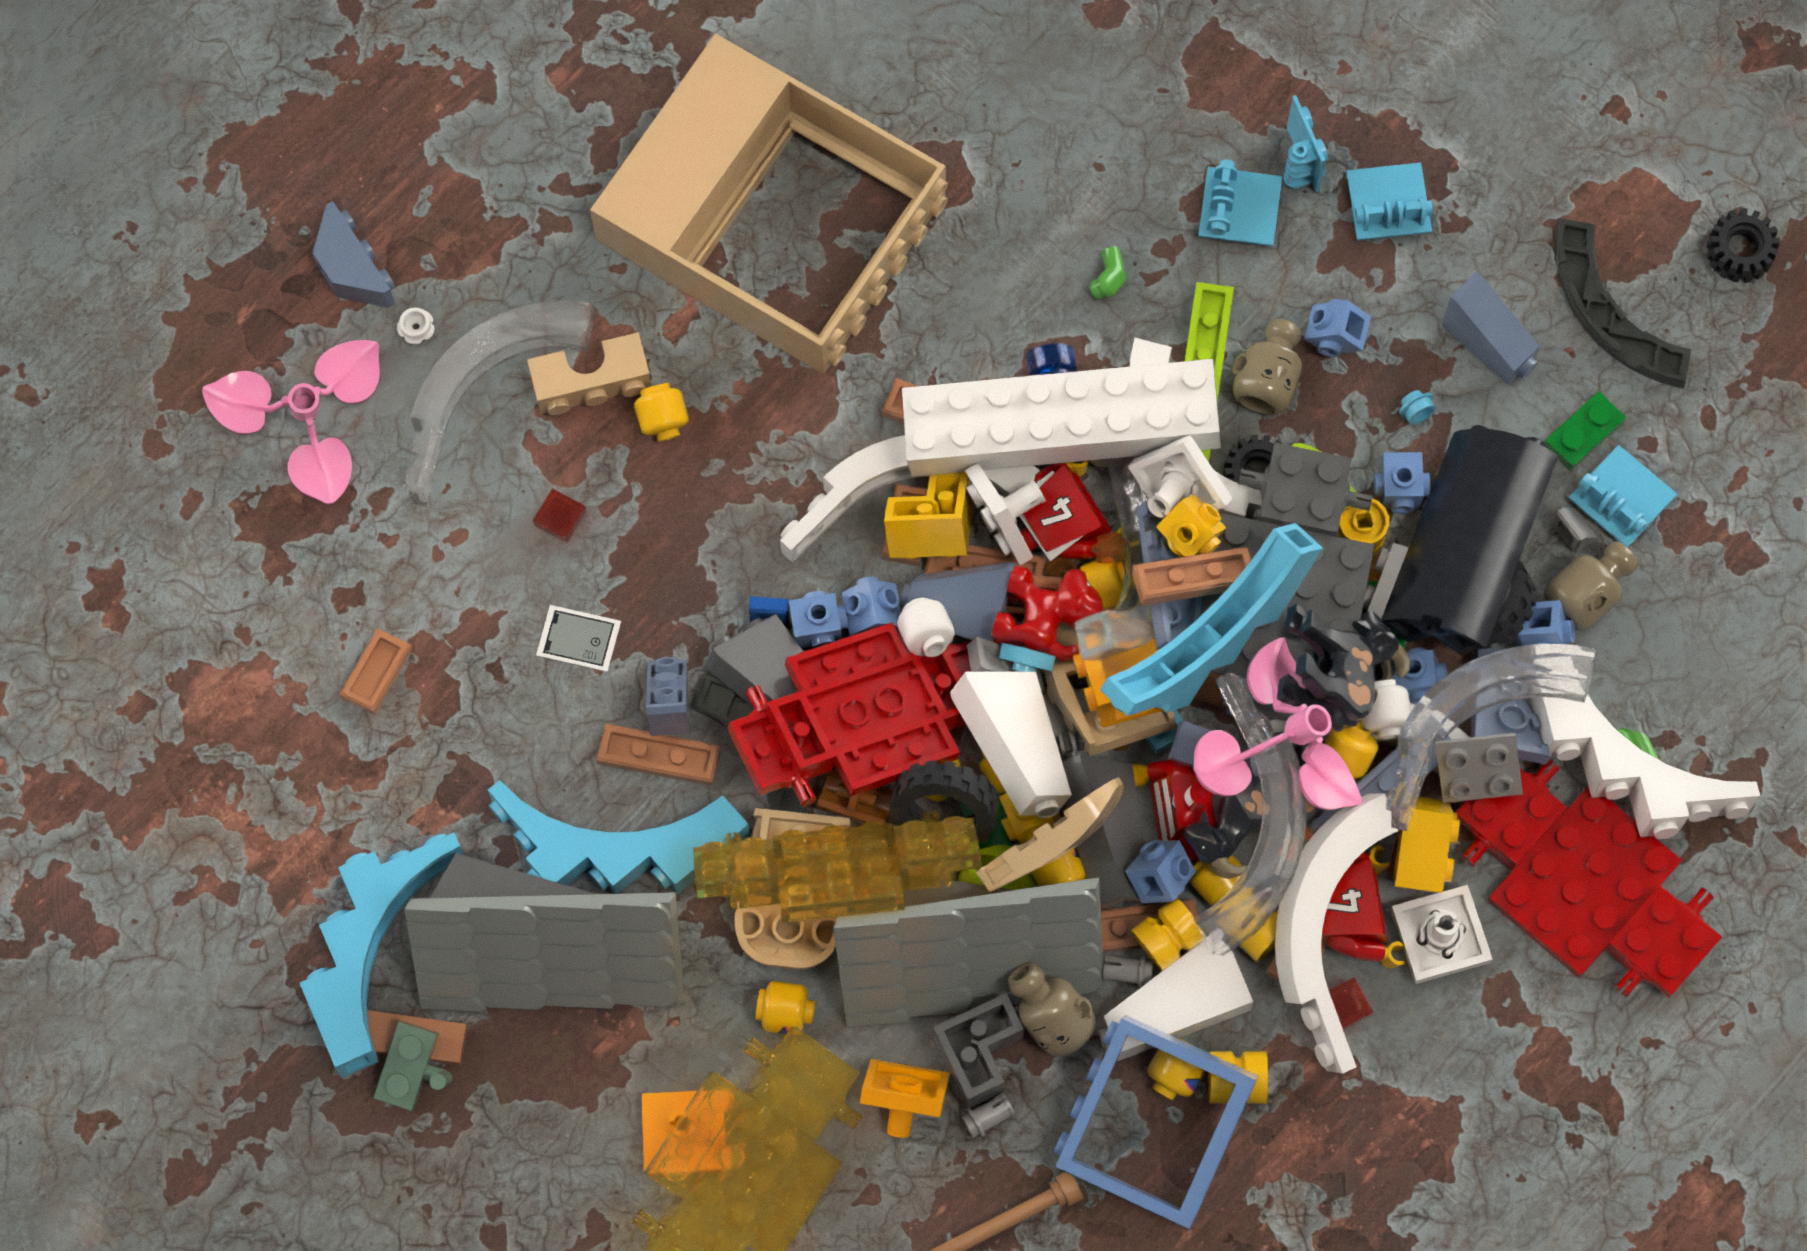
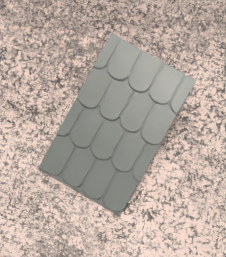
(537, 943)
(961, 946)

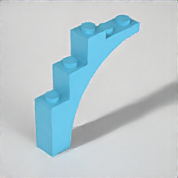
(1216, 638)
(615, 857)
(353, 937)

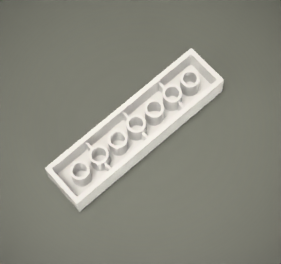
(1059, 417)

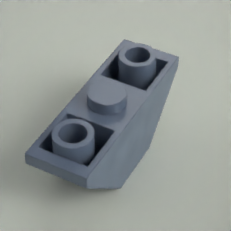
(349, 263)
(667, 697)

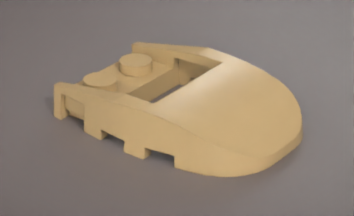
(1088, 724)
(1053, 843)
(761, 928)

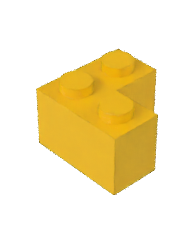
(931, 523)
(1424, 847)

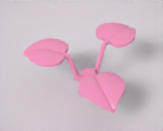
(318, 468)
(1322, 778)

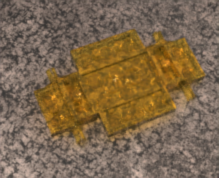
(837, 867)
(748, 1157)

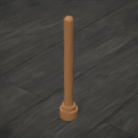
(1061, 1191)

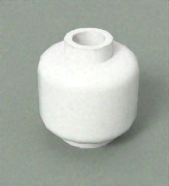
(925, 627)
(1388, 711)

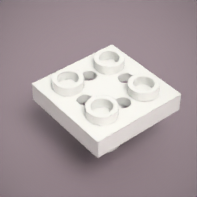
(1169, 478)
(1001, 511)
(1441, 931)

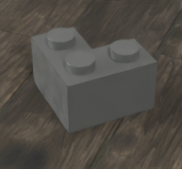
(968, 1045)

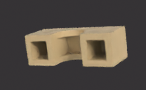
(561, 388)

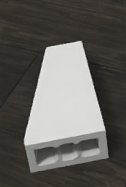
(1016, 737)
(1184, 998)

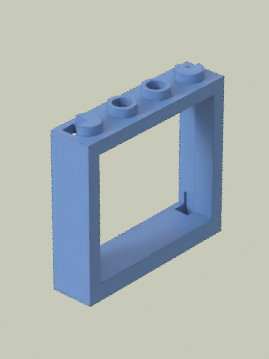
(1099, 1076)

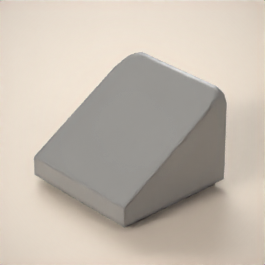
(1573, 529)

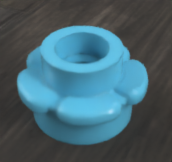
(1417, 407)

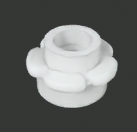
(415, 316)

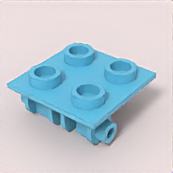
(1307, 154)
(1389, 201)
(1240, 205)
(1622, 496)

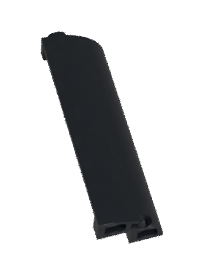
(1470, 538)

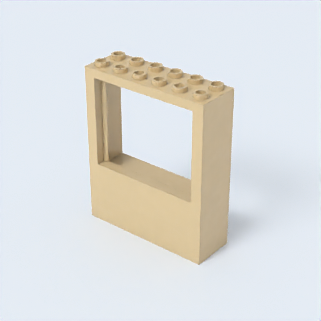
(708, 159)

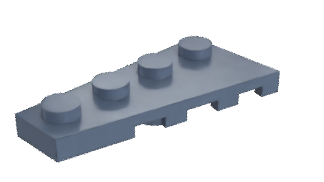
(1173, 616)

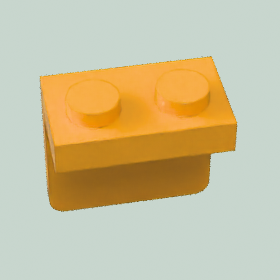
(1096, 674)

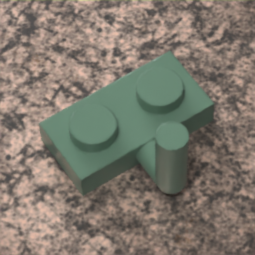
(409, 1066)

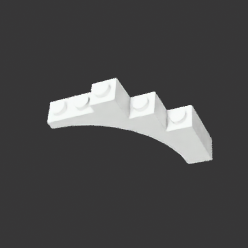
(1617, 768)

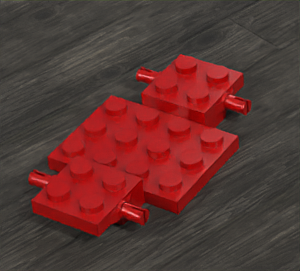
(856, 708)
(1589, 884)

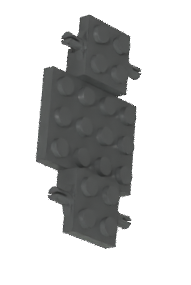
(1313, 493)

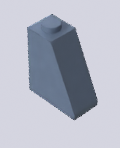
(1490, 330)
(968, 594)

